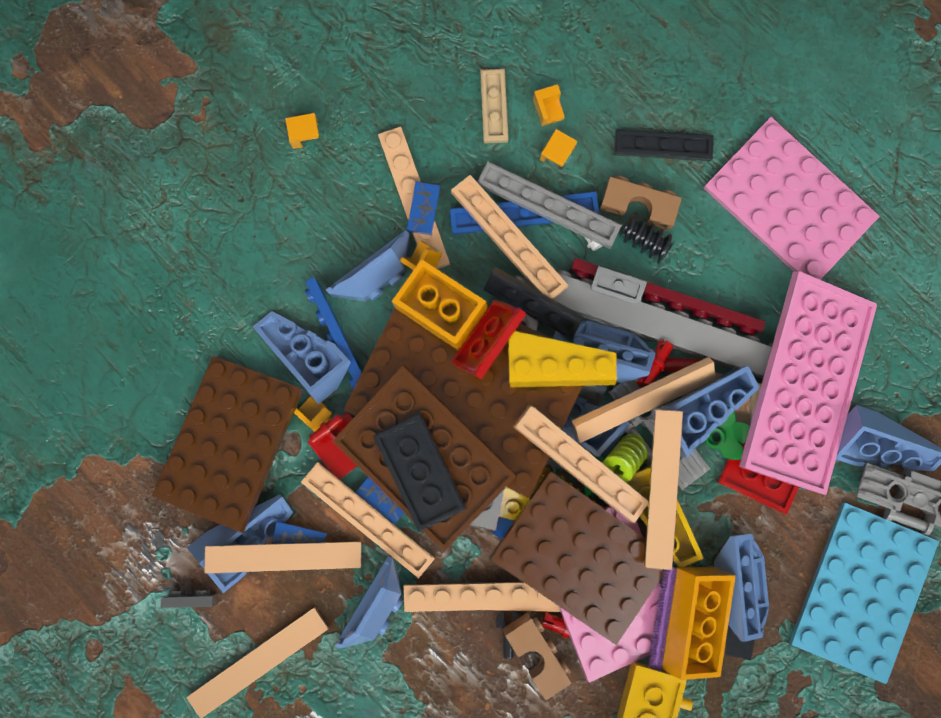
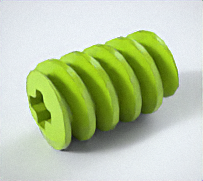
(627, 456)

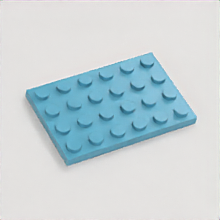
(864, 592)

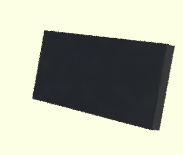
(420, 472)

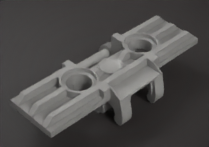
(689, 467)
(912, 490)

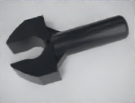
(508, 651)

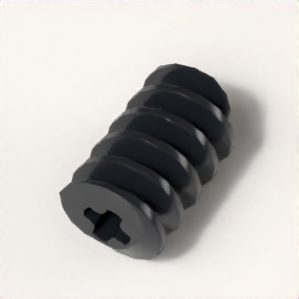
(647, 238)

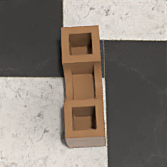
(661, 206)
(548, 674)

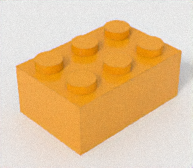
(440, 304)

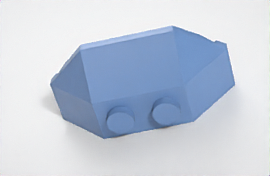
(374, 273)
(632, 354)
(750, 594)
(375, 607)

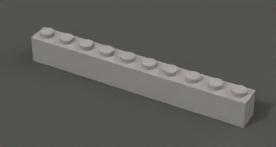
(656, 323)

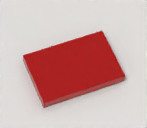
(488, 338)
(758, 487)

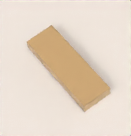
(494, 106)

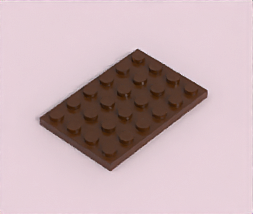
(227, 443)
(473, 465)
(579, 558)

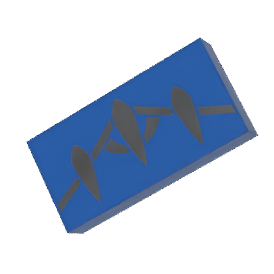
(423, 208)
(379, 500)
(288, 533)

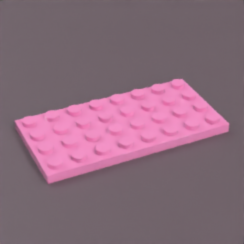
(808, 384)

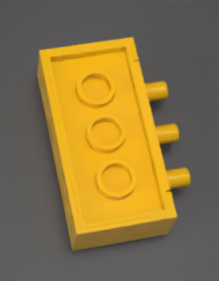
(652, 694)

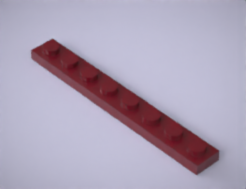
(680, 302)

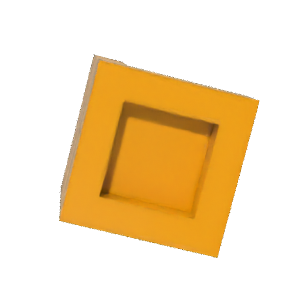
(548, 105)
(302, 129)
(558, 148)
(425, 252)
(313, 413)

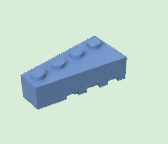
(711, 405)

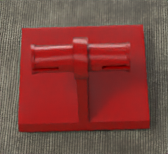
(329, 453)

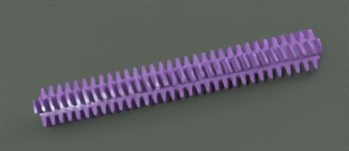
(662, 619)

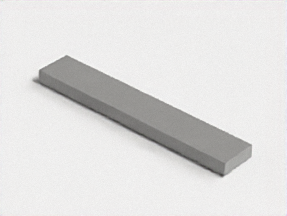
(549, 205)

